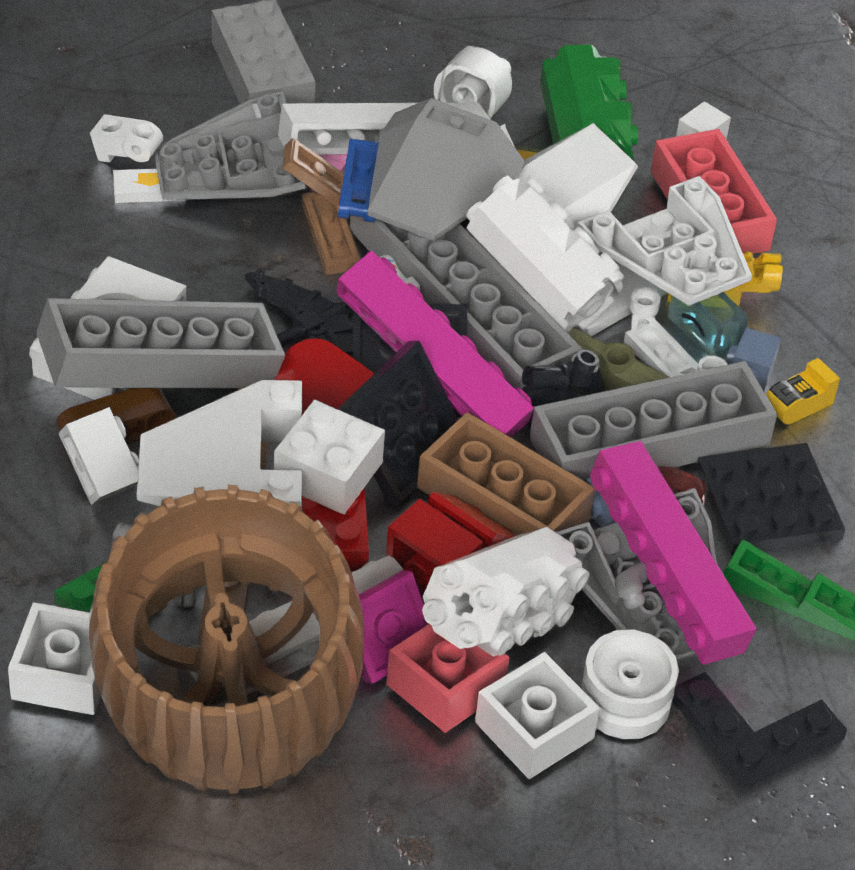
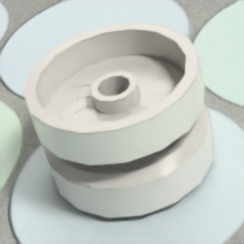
(631, 682)

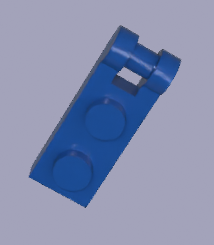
(358, 179)

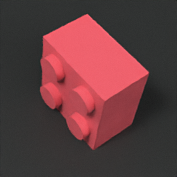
(441, 677)

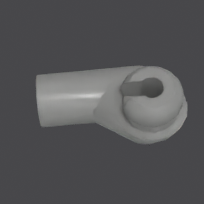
(629, 585)

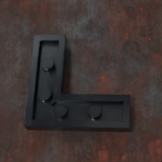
(756, 754)

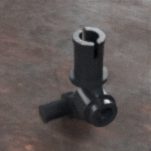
(580, 371)

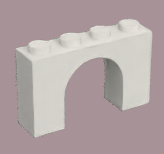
(113, 282)

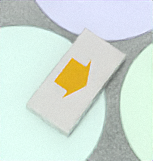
(137, 186)

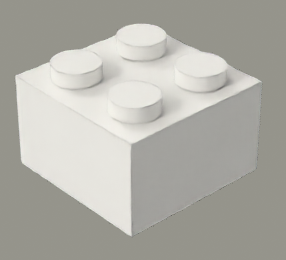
(334, 454)
(54, 661)
(537, 715)

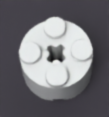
(475, 77)

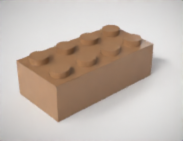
(504, 479)

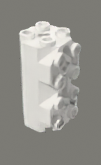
(544, 253)
(505, 592)

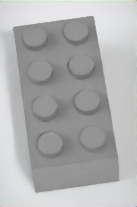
(261, 53)

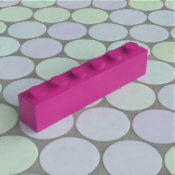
(402, 315)
(673, 553)

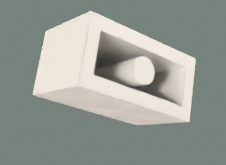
(100, 455)

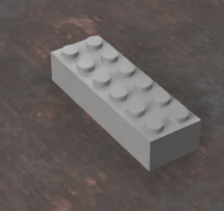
(158, 343)
(672, 417)

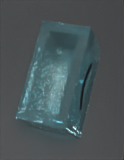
(710, 323)

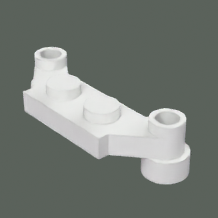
(654, 344)

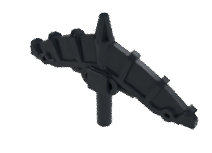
(310, 312)

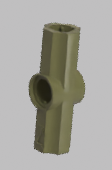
(616, 362)

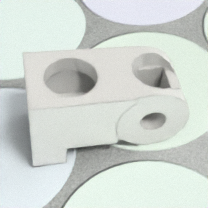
(125, 138)

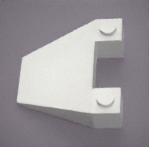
(223, 445)

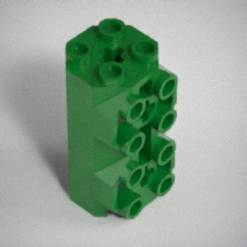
(586, 90)

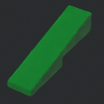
(777, 585)

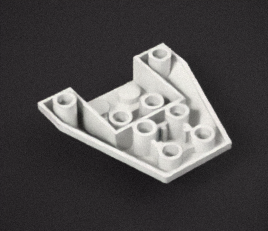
(582, 173)
(679, 249)

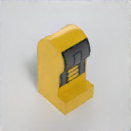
(804, 392)

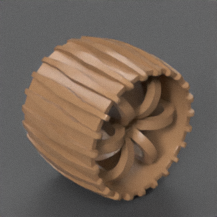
(209, 542)

